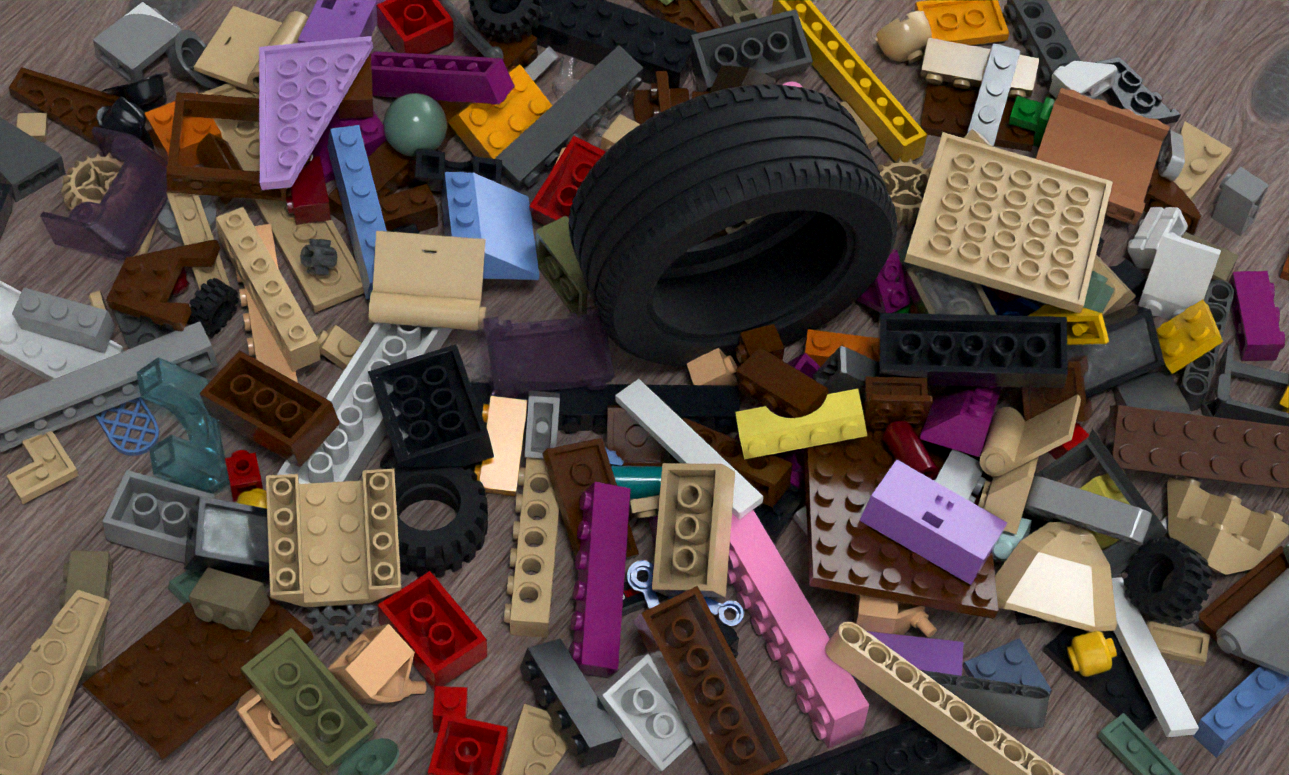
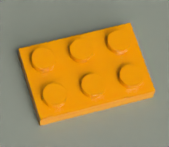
(965, 20)

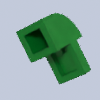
(1032, 116)

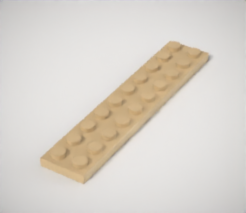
(320, 290)

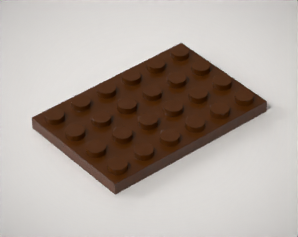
(184, 674)

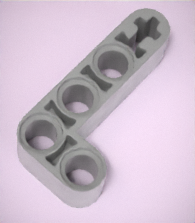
(1087, 510)

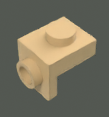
(337, 345)

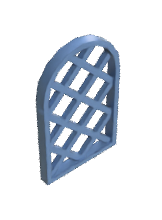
(111, 436)

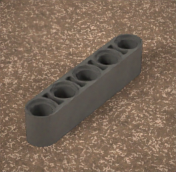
(1219, 299)
(998, 700)

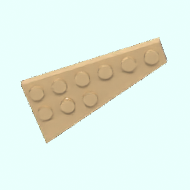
(43, 684)

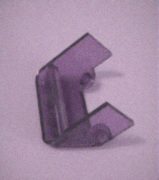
(128, 208)

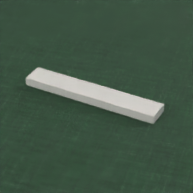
(681, 440)
(1150, 667)

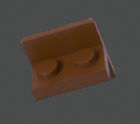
(657, 99)
(896, 400)

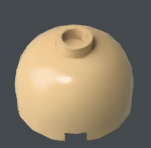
(906, 38)

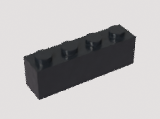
(570, 702)

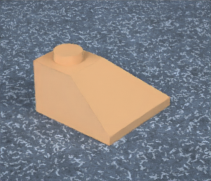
(263, 725)

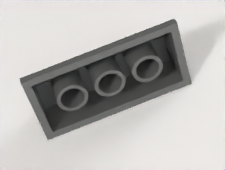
(766, 44)

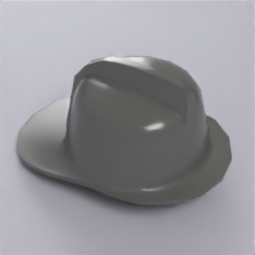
(185, 54)

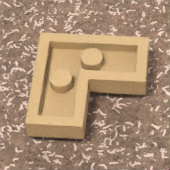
(47, 471)

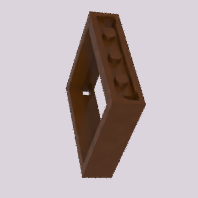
(214, 180)

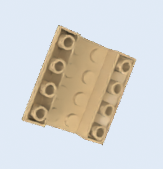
(333, 539)

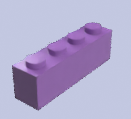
(925, 653)

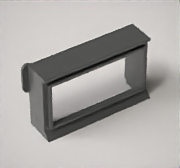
(1242, 411)
(1120, 552)

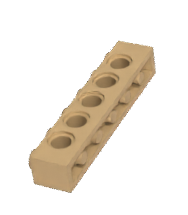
(268, 289)
(534, 617)

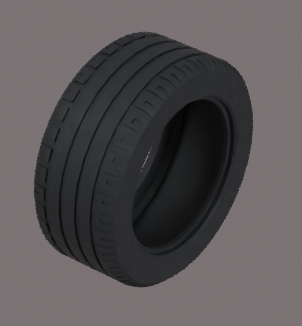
(710, 168)

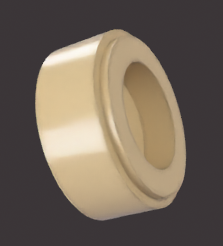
(97, 300)

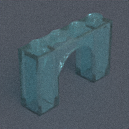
(193, 463)

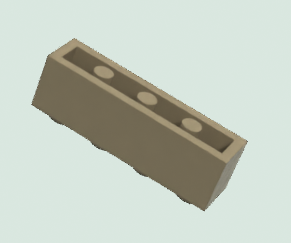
(92, 574)

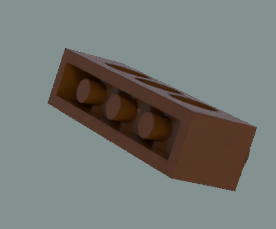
(765, 473)

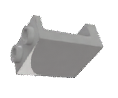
(135, 41)

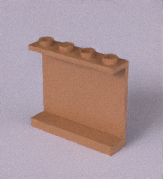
(1105, 144)

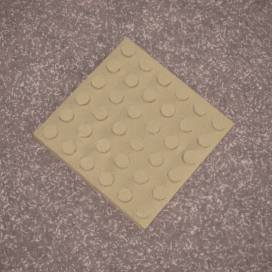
(1010, 222)

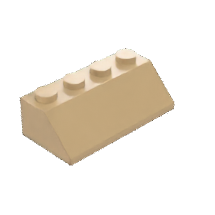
(966, 65)
(1008, 493)

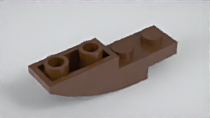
(1165, 194)

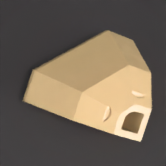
(1220, 527)
(1059, 578)

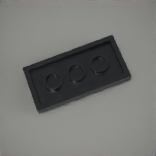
(1114, 689)

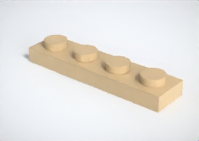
(195, 229)

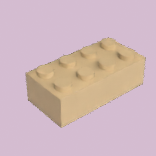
(693, 529)

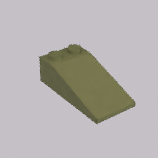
(309, 702)

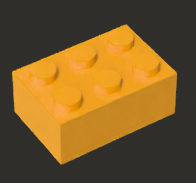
(492, 128)

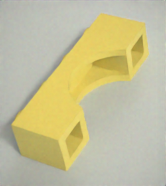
(768, 434)

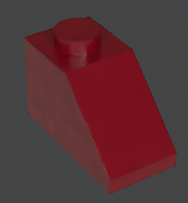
(309, 195)

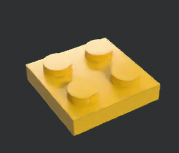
(1188, 336)

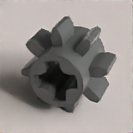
(318, 256)

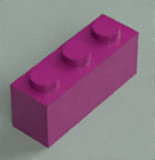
(1256, 316)

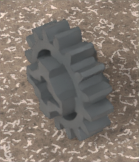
(350, 619)

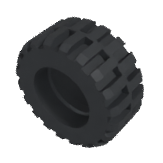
(453, 543)

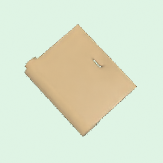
(238, 59)
(424, 286)
(1016, 442)

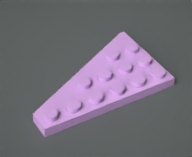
(298, 98)

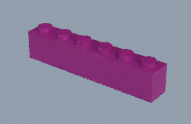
(441, 77)
(600, 579)

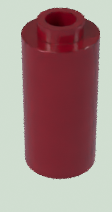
(909, 449)

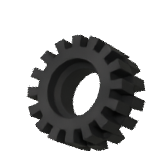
(213, 306)

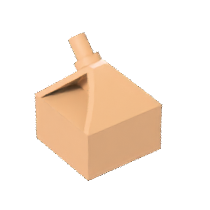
(891, 616)
(377, 667)

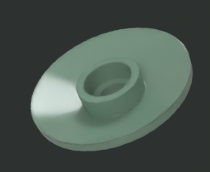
(372, 758)

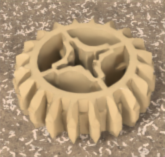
(83, 180)
(903, 184)

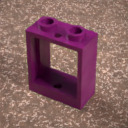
(885, 293)

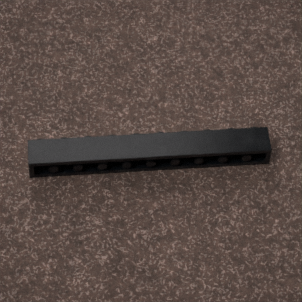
(587, 409)

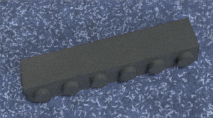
(570, 117)

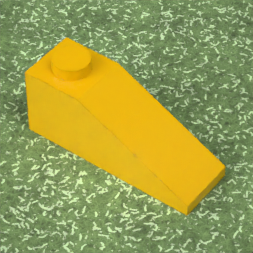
(1082, 327)

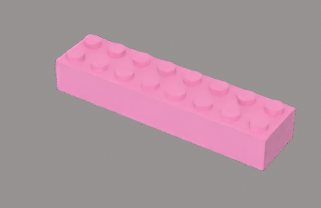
(793, 633)

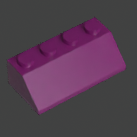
(961, 418)

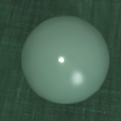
(414, 123)

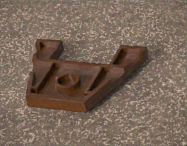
(149, 279)

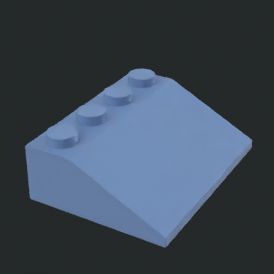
(495, 213)

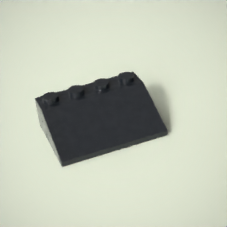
(431, 411)

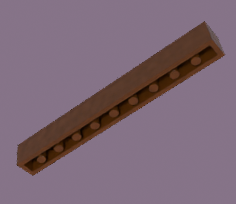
(392, 169)

